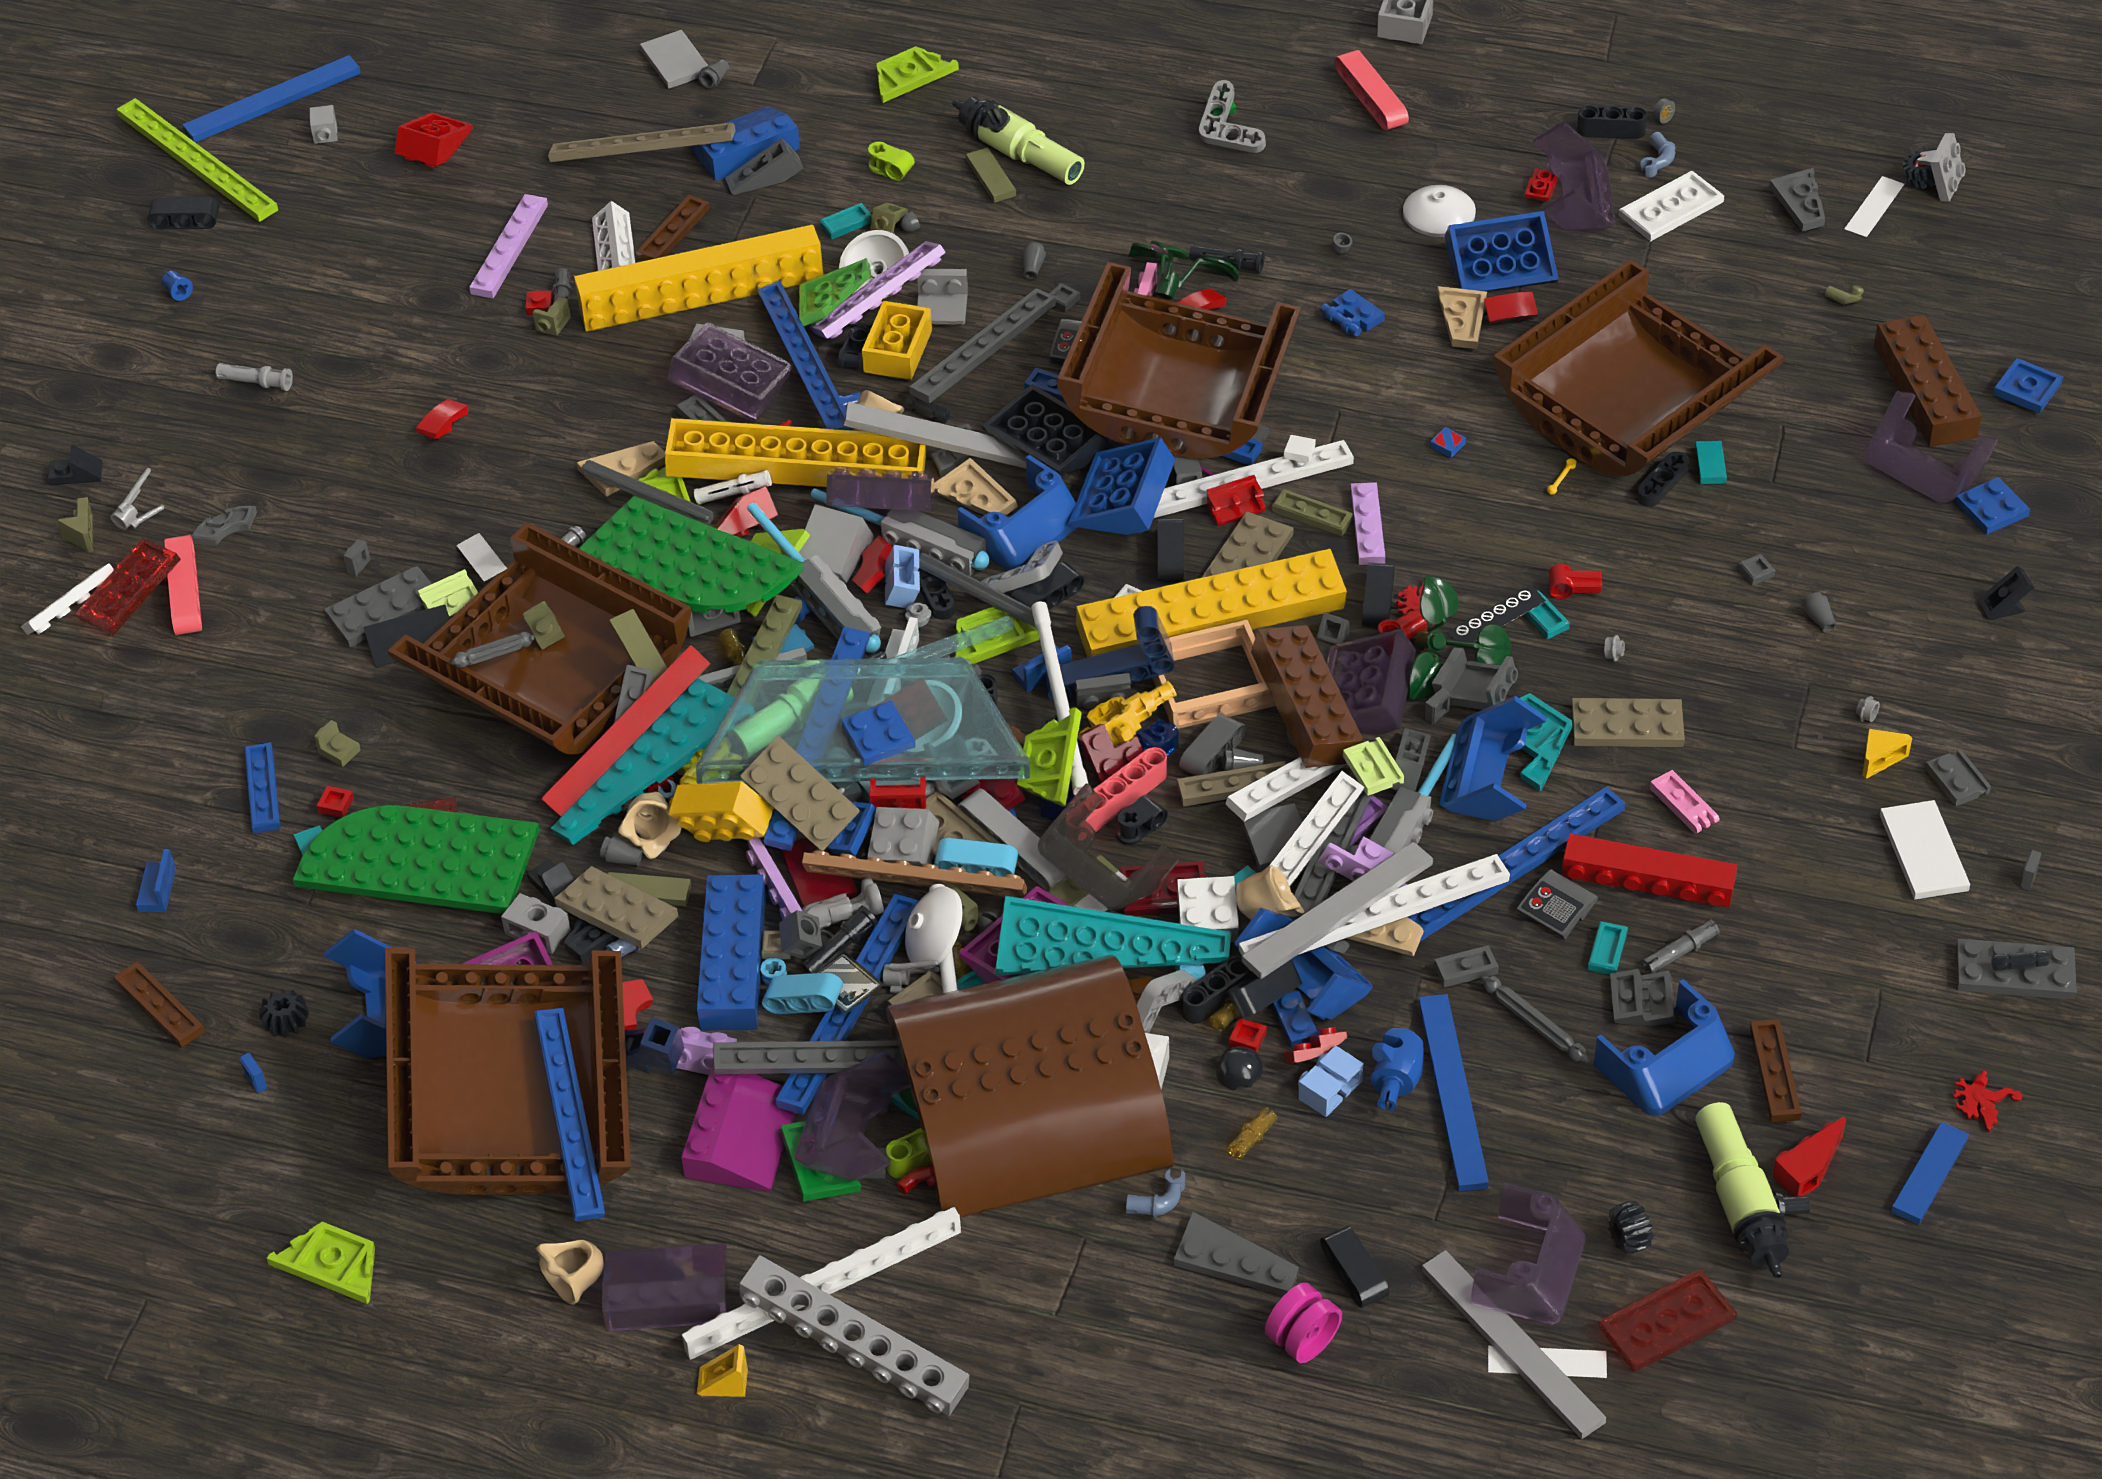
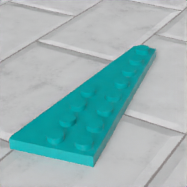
(653, 757)
(1055, 935)

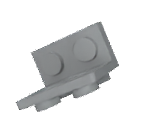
(945, 294)

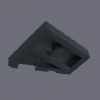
(587, 938)

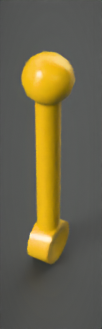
(1570, 464)

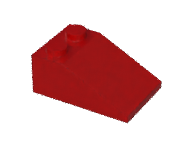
(431, 138)

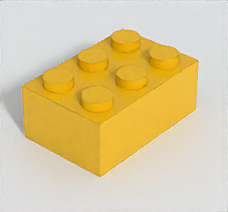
(897, 340)
(721, 811)

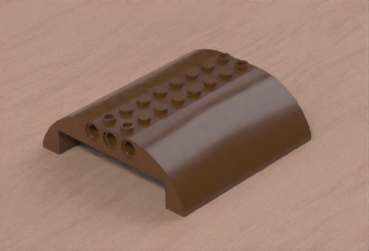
(1172, 369)
(1623, 374)
(574, 685)
(470, 1076)
(1033, 1086)

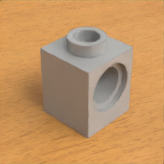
(323, 124)

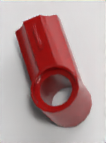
(1565, 581)
(1410, 623)

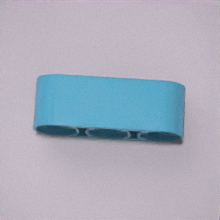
(976, 856)
(802, 993)

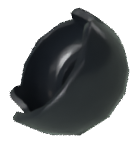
(1239, 1067)

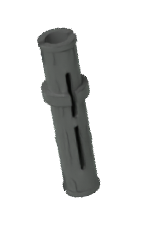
(1690, 941)

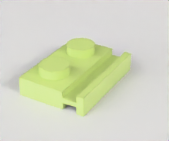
(452, 591)
(1373, 766)

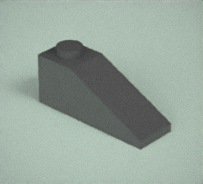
(768, 168)
(1411, 758)

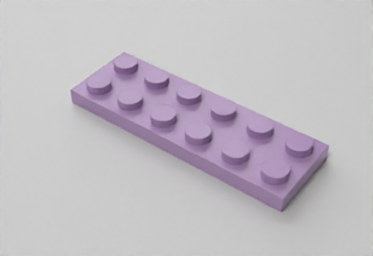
(871, 294)

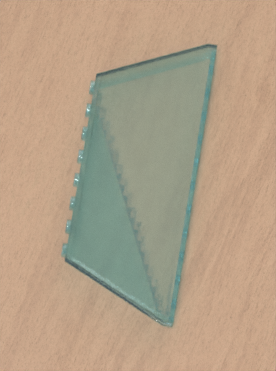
(804, 701)

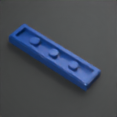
(262, 788)
(1930, 1173)

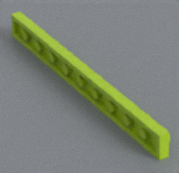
(197, 160)

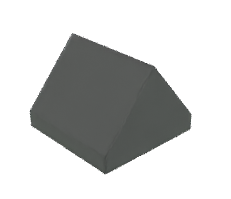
(1333, 629)

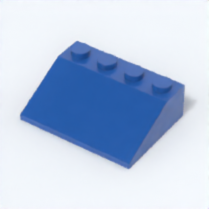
(752, 136)
(1501, 252)
(1124, 488)

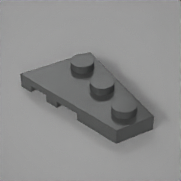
(1800, 198)

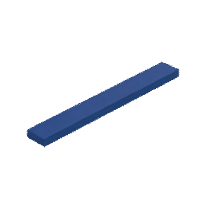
(271, 99)
(1453, 1093)
(569, 1115)

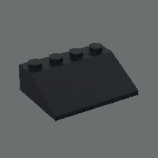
(1047, 431)

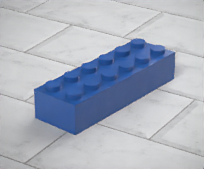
(731, 952)

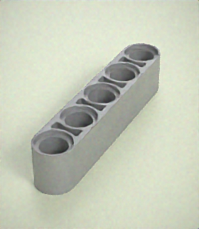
(1010, 831)

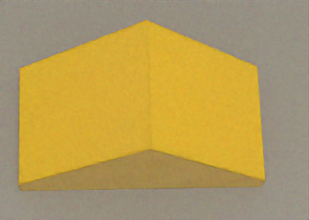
(1884, 750)
(724, 1374)

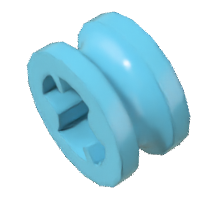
(768, 967)

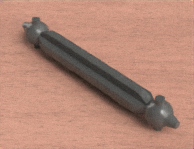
(492, 649)
(1535, 1019)

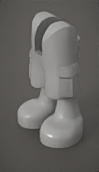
(842, 909)

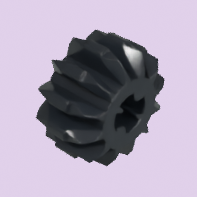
(283, 1013)
(1630, 1227)

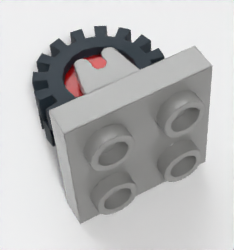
(1936, 167)

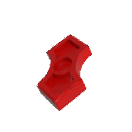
(873, 564)
(635, 999)

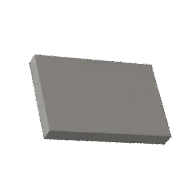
(674, 58)

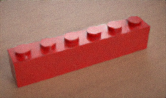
(1649, 870)

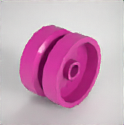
(1303, 1322)

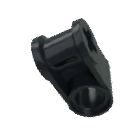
(851, 352)
(1140, 820)

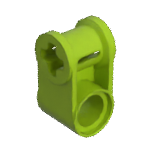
(891, 162)
(907, 1154)

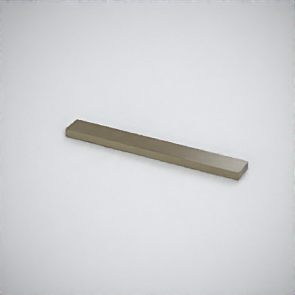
(642, 142)

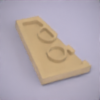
(1462, 314)
(633, 462)
(975, 490)
(1396, 936)

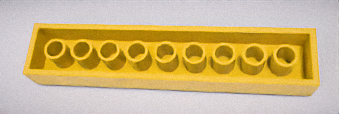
(697, 277)
(787, 452)
(1258, 593)

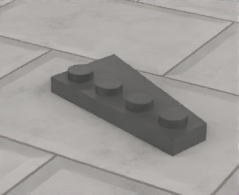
(1227, 1256)

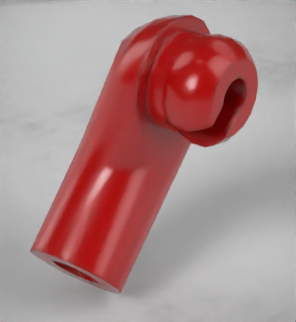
(914, 1177)

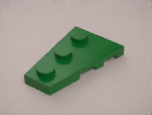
(812, 1183)

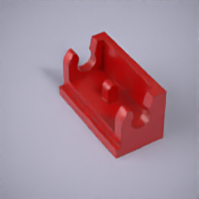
(1234, 499)
(899, 795)

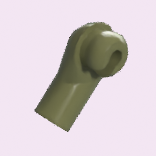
(1845, 297)

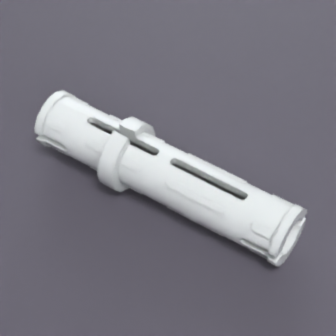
(760, 480)

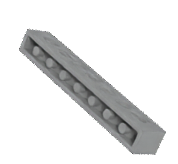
(768, 1276)

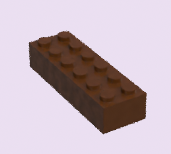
(1922, 367)
(1305, 695)

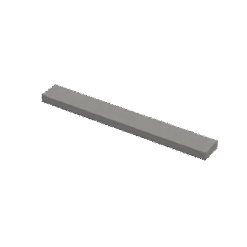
(932, 434)
(1337, 910)
(1516, 1347)

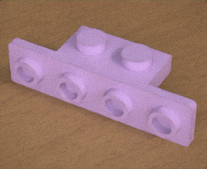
(1365, 858)
(699, 1049)

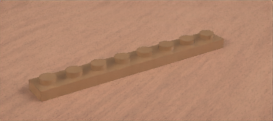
(904, 873)

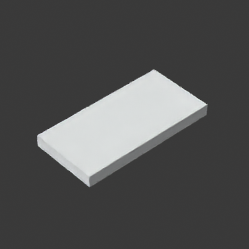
(1671, 205)
(1924, 849)

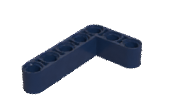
(1142, 661)

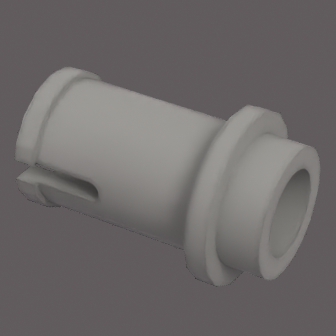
(574, 536)

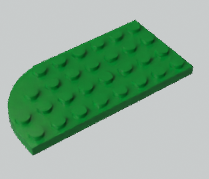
(690, 558)
(421, 857)

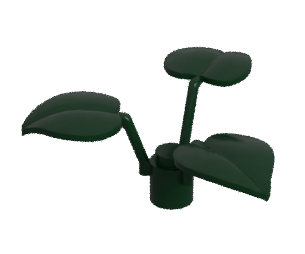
(1168, 280)
(1436, 603)

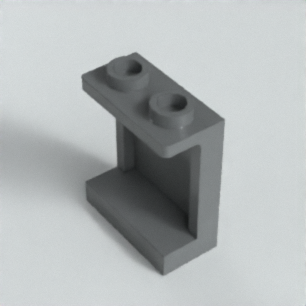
(1475, 683)
(1270, 832)

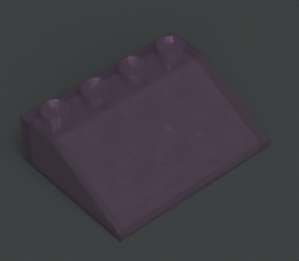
(729, 372)
(880, 490)
(1374, 678)
(664, 1287)

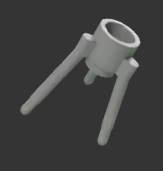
(126, 513)
(898, 974)

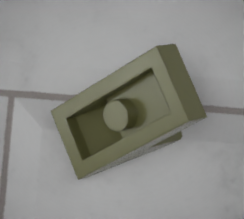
(80, 527)

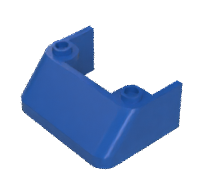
(1043, 520)
(1480, 759)
(365, 972)
(1324, 974)
(1678, 1071)

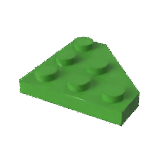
(827, 292)

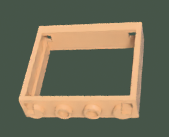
(1228, 702)

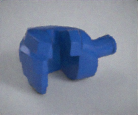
(1397, 1066)

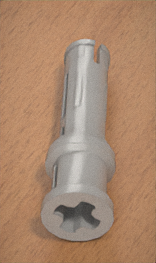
(264, 377)

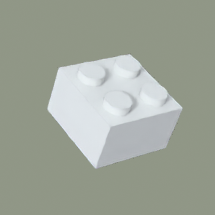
(1208, 903)

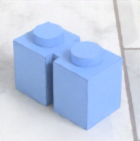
(902, 576)
(1332, 1074)

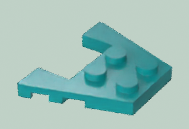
(1544, 742)

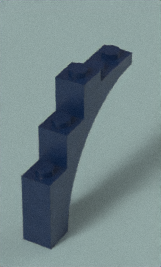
(654, 1046)

